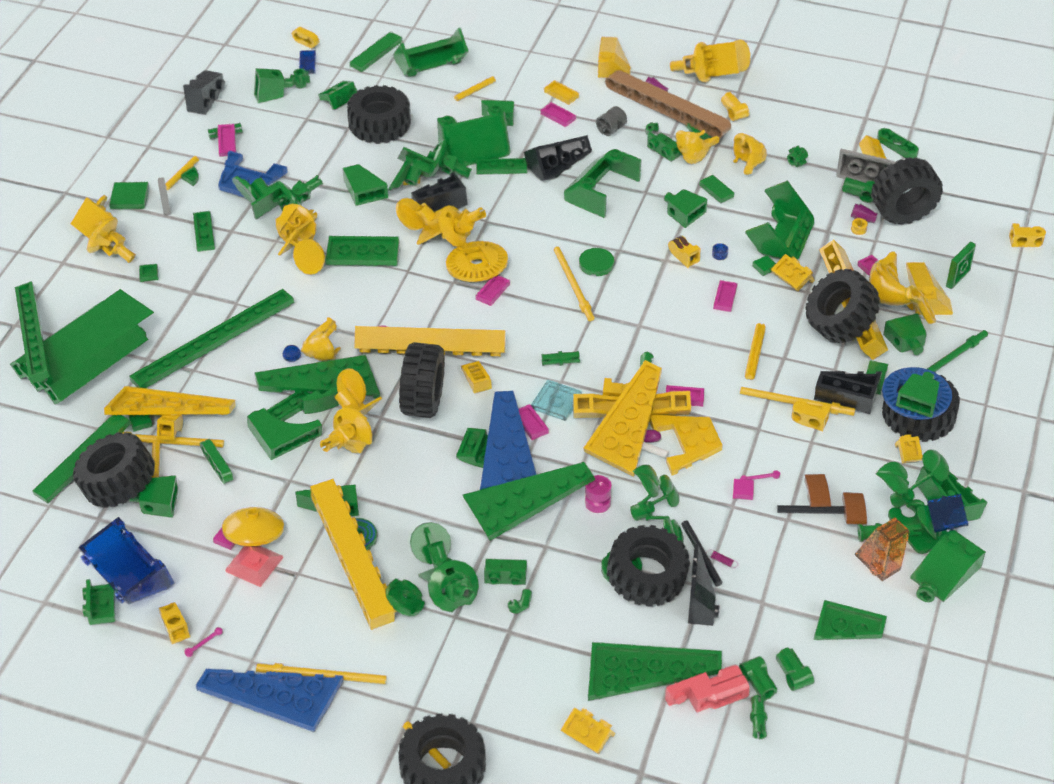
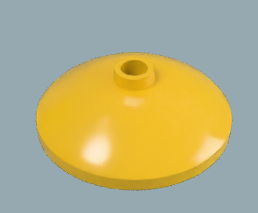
(253, 526)

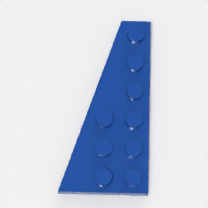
(507, 447)
(275, 694)

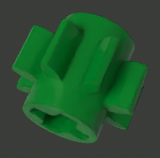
(300, 78)
(797, 156)

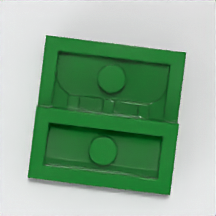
(473, 447)

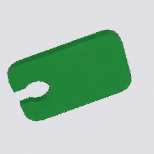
(920, 544)

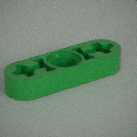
(888, 138)
(216, 461)

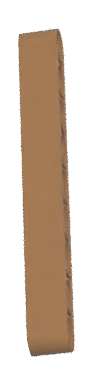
(668, 104)

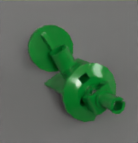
(418, 164)
(265, 197)
(432, 545)

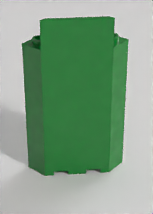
(90, 345)

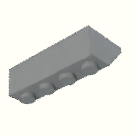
(860, 165)

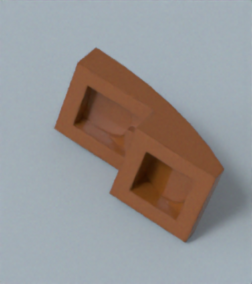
(818, 490)
(854, 508)

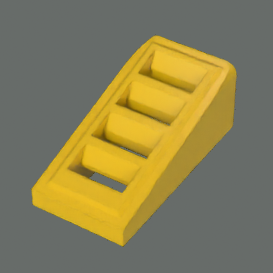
(484, 382)

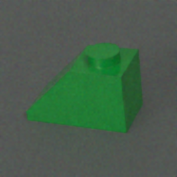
(507, 105)

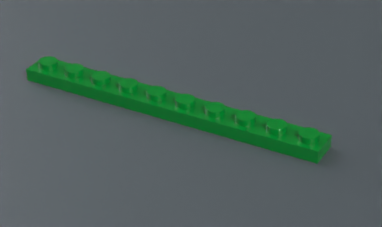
(32, 333)
(211, 339)

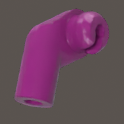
(652, 436)

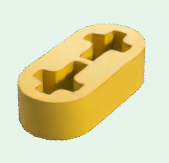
(305, 37)

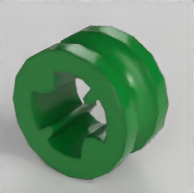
(927, 592)

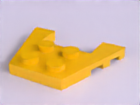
(695, 435)

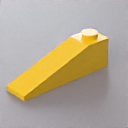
(611, 57)
(923, 279)

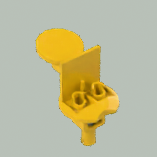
(715, 60)
(447, 221)
(100, 229)
(297, 229)
(350, 423)

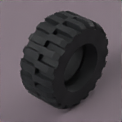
(379, 114)
(898, 178)
(856, 315)
(421, 380)
(924, 428)
(113, 470)
(642, 586)
(442, 733)

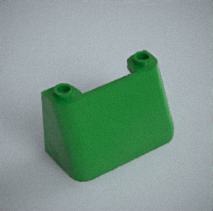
(477, 137)

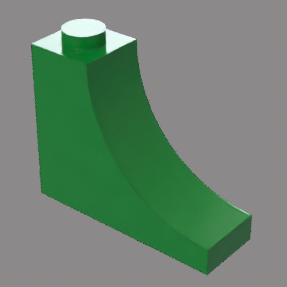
(279, 436)

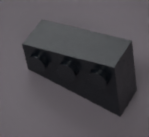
(203, 91)
(443, 193)
(848, 389)

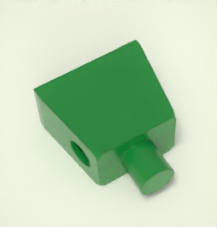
(270, 84)
(685, 206)
(906, 333)
(919, 394)
(159, 496)

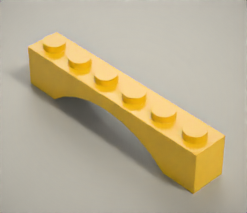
(597, 406)

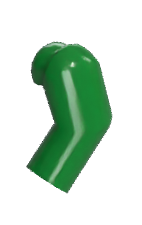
(518, 606)

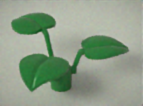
(896, 479)
(645, 508)

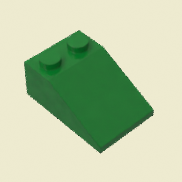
(949, 564)

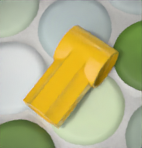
(735, 108)

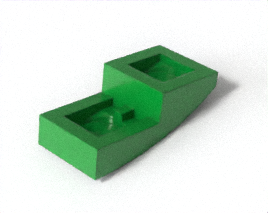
(319, 402)

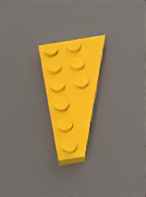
(158, 402)
(623, 429)

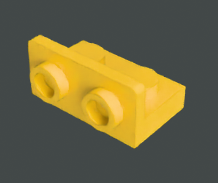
(792, 272)
(587, 730)

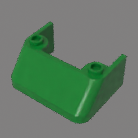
(431, 54)
(581, 190)
(792, 226)

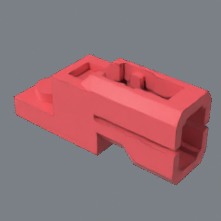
(711, 692)

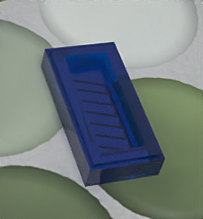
(308, 61)

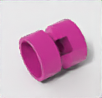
(598, 494)

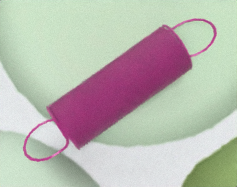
(722, 558)

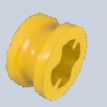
(862, 226)

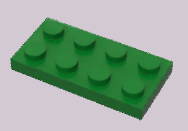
(363, 250)

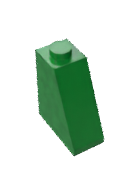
(364, 185)

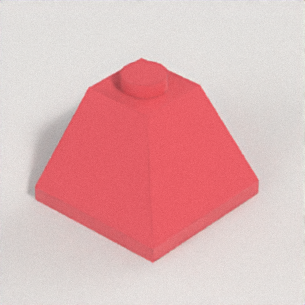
(254, 564)

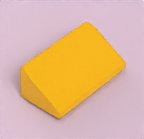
(872, 147)

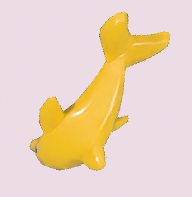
(892, 293)

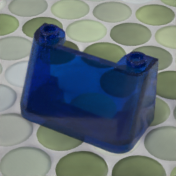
(125, 563)

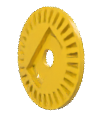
(460, 260)

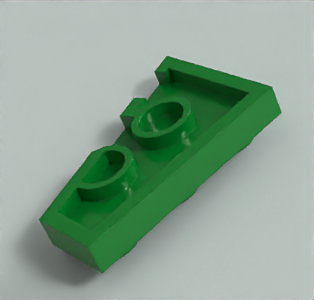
(847, 622)

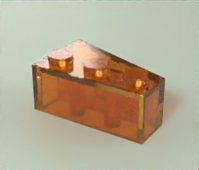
(884, 549)

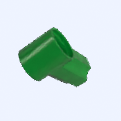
(859, 189)
(795, 672)
(757, 674)

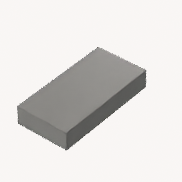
(164, 197)

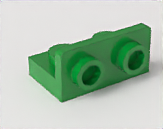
(338, 94)
(664, 146)
(505, 571)

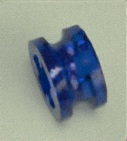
(723, 251)

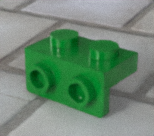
(99, 603)

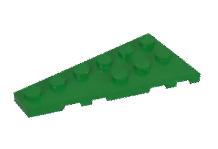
(316, 376)
(513, 502)
(633, 668)

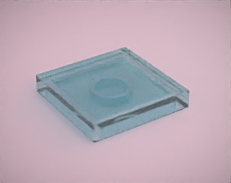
(555, 400)

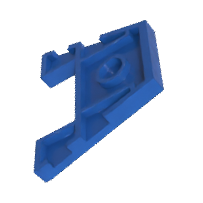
(232, 169)

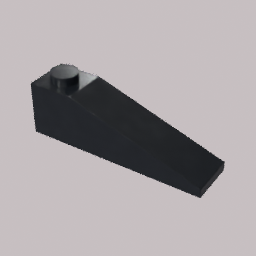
(554, 158)
(702, 595)

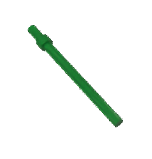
(971, 342)

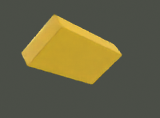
(561, 92)

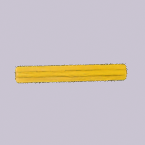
(755, 351)

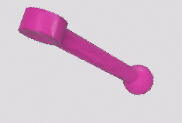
(776, 474)
(190, 651)

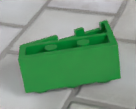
(933, 490)

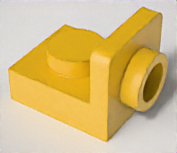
(909, 449)

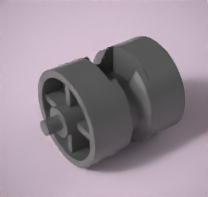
(611, 120)

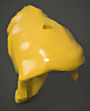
(692, 146)
(749, 150)
(318, 342)

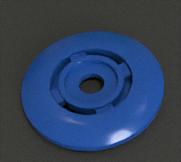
(899, 378)

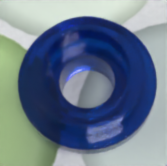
(291, 353)

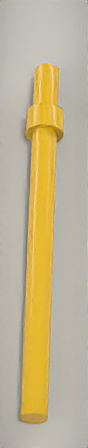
(584, 304)
(835, 407)
(178, 441)
(347, 676)

